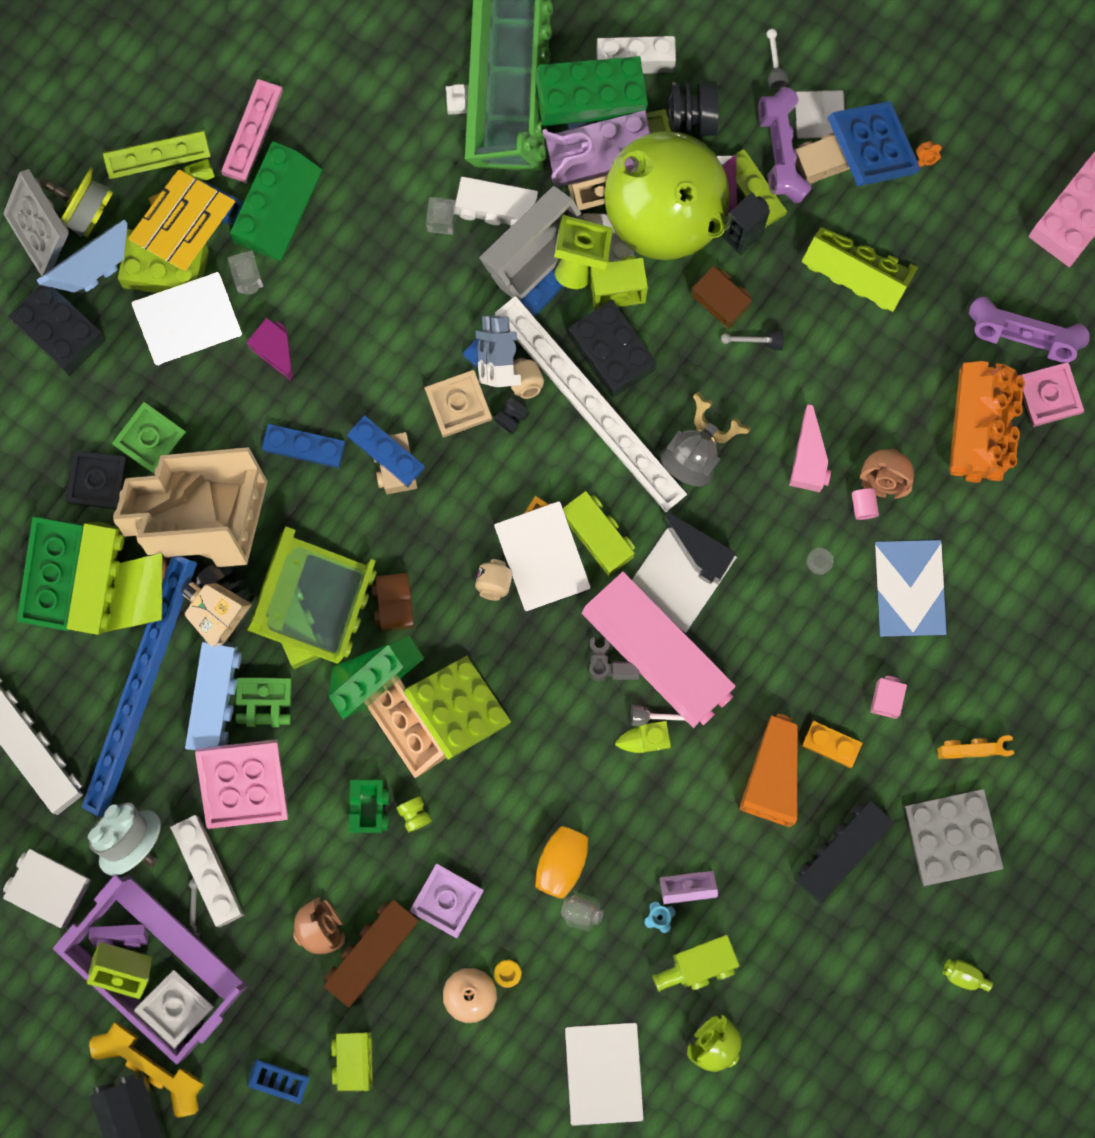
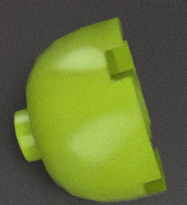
(717, 1045)

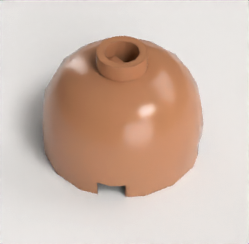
(888, 473)
(317, 927)

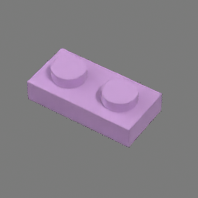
(688, 887)

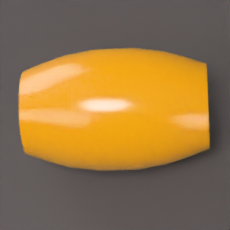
(561, 862)

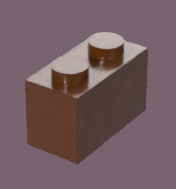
(721, 297)

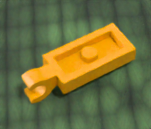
(977, 748)

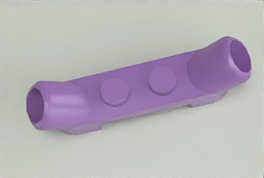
(783, 177)
(996, 323)

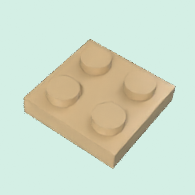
(458, 403)

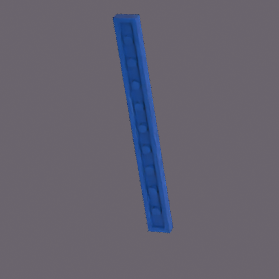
(138, 688)

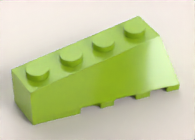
(859, 268)
(95, 578)

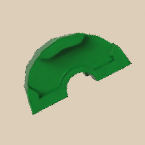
(367, 806)

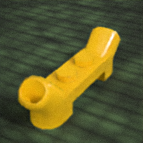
(120, 1042)

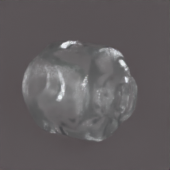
(582, 912)

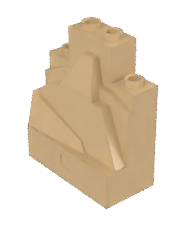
(196, 506)

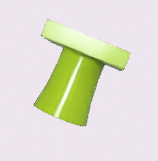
(579, 247)

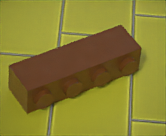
(371, 953)

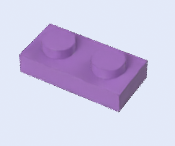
(128, 936)

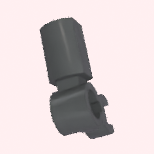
(600, 669)

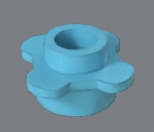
(667, 914)

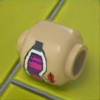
(493, 580)

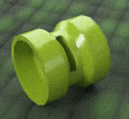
(414, 814)

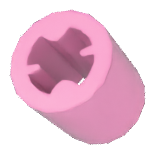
(865, 504)

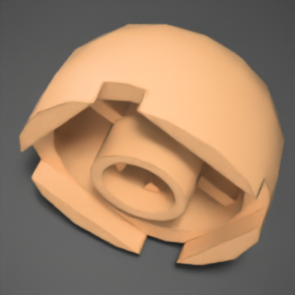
(484, 995)

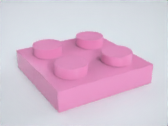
(1051, 395)

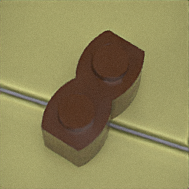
(394, 602)

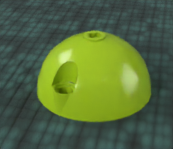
(648, 206)

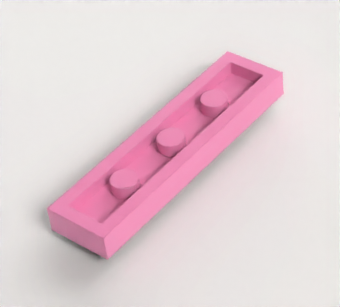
(252, 131)

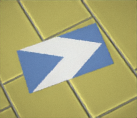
(910, 588)

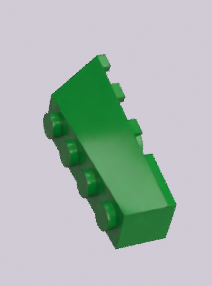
(368, 676)

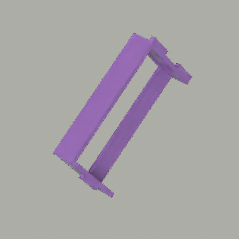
(171, 934)

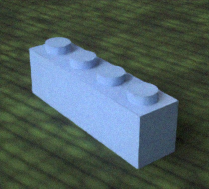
(212, 696)

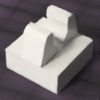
(457, 98)

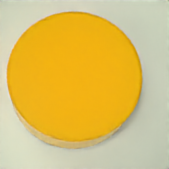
(507, 973)

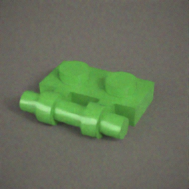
(263, 692)

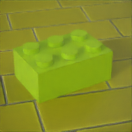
(150, 273)

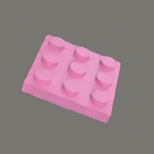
(241, 784)

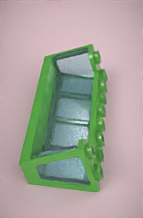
(503, 101)

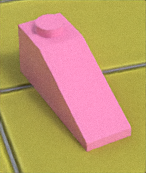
(810, 459)

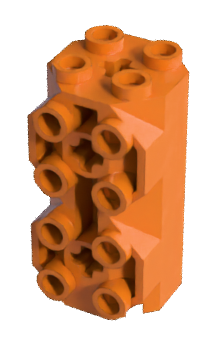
(983, 431)

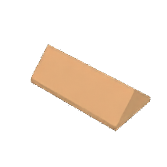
(406, 730)

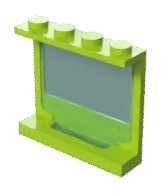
(311, 598)

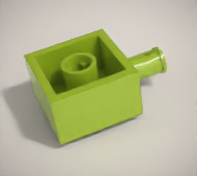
(699, 964)

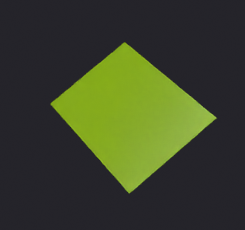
(137, 593)

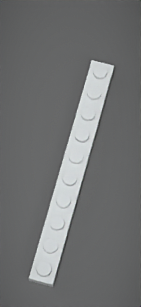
(592, 405)

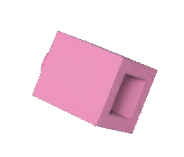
(888, 697)

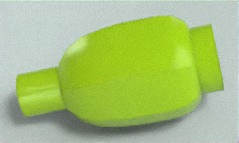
(965, 975)

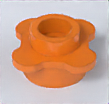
(928, 153)

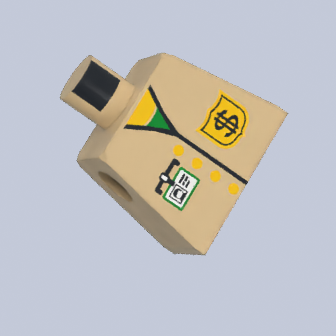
(214, 611)

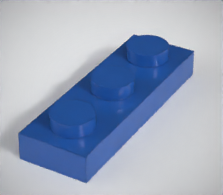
(303, 446)
(386, 451)

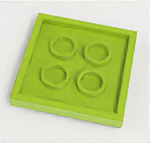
(457, 707)

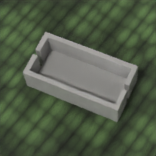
(528, 246)

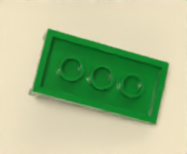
(49, 572)

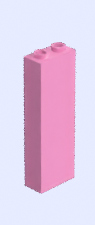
(659, 650)

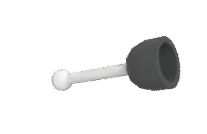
(778, 76)
(640, 716)

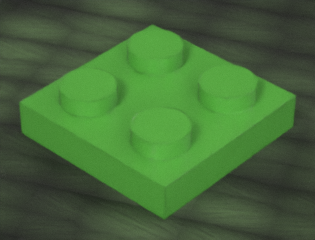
(149, 437)

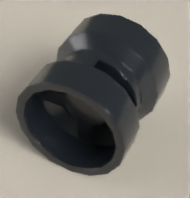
(511, 415)

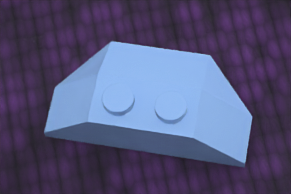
(89, 262)

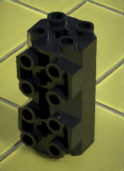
(128, 1109)

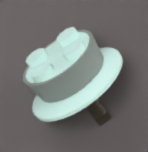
(124, 838)

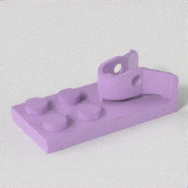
(592, 148)

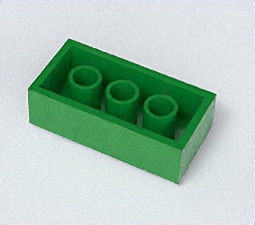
(590, 90)

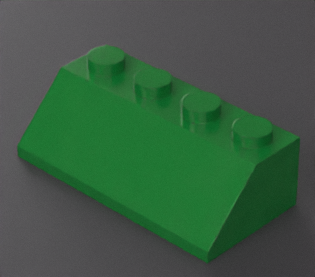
(276, 202)

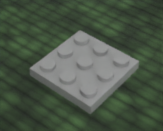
(35, 222)
(953, 837)

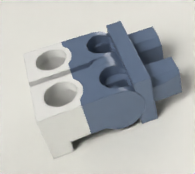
(496, 352)

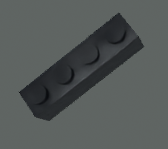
(844, 852)

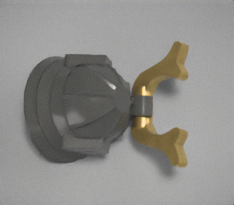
(693, 453)

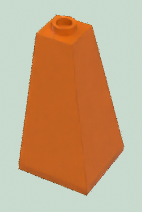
(773, 779)

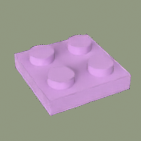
(446, 901)

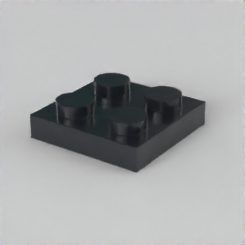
(96, 479)

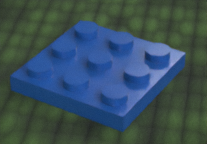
(874, 143)

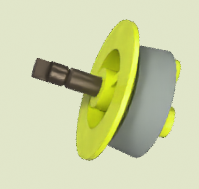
(82, 205)

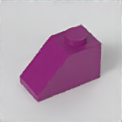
(273, 346)

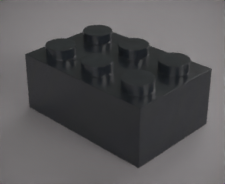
(57, 328)
(612, 348)

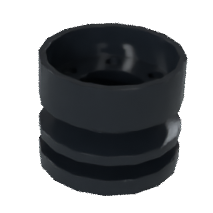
(694, 109)
(225, 577)

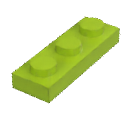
(751, 180)

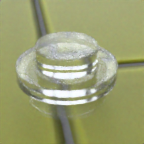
(820, 561)

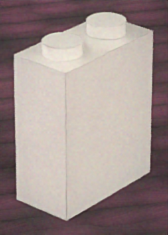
(46, 888)

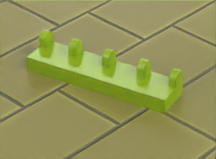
(156, 154)

